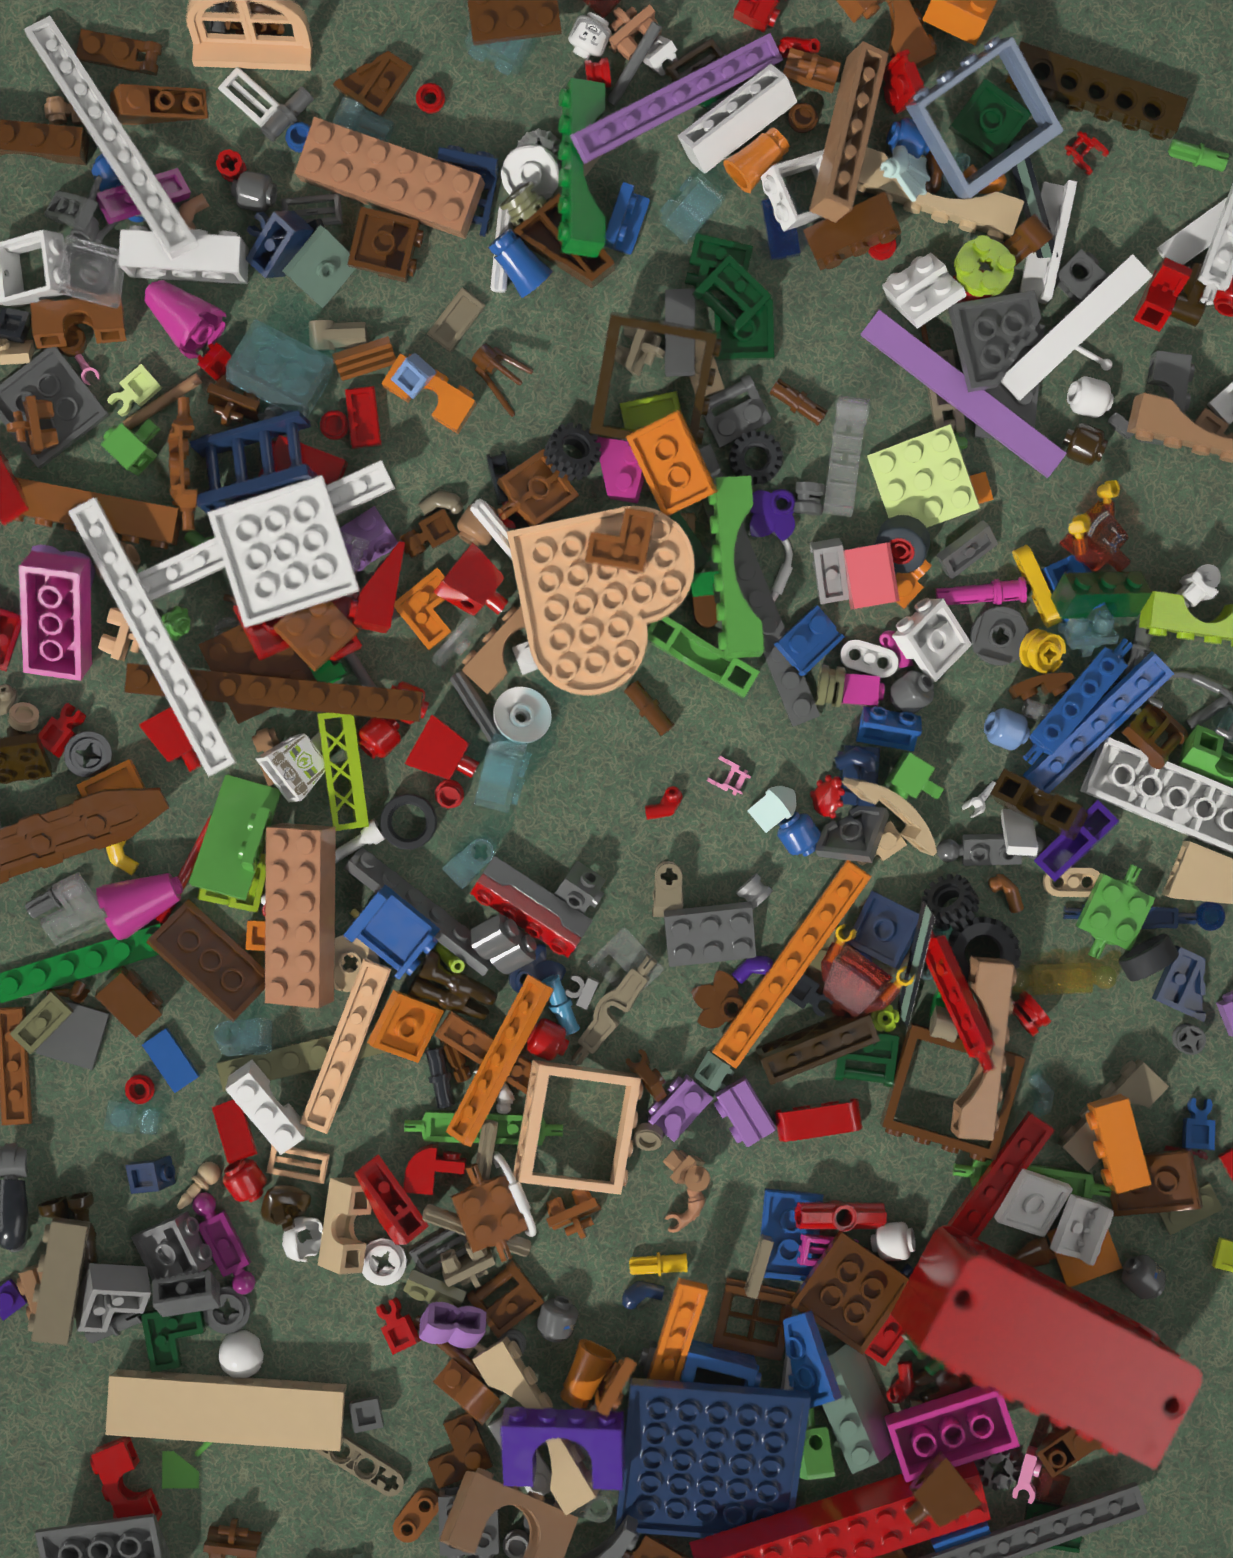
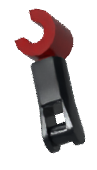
(502, 499)

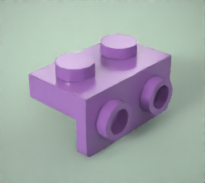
(373, 528)

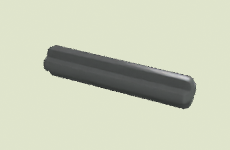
(475, 704)

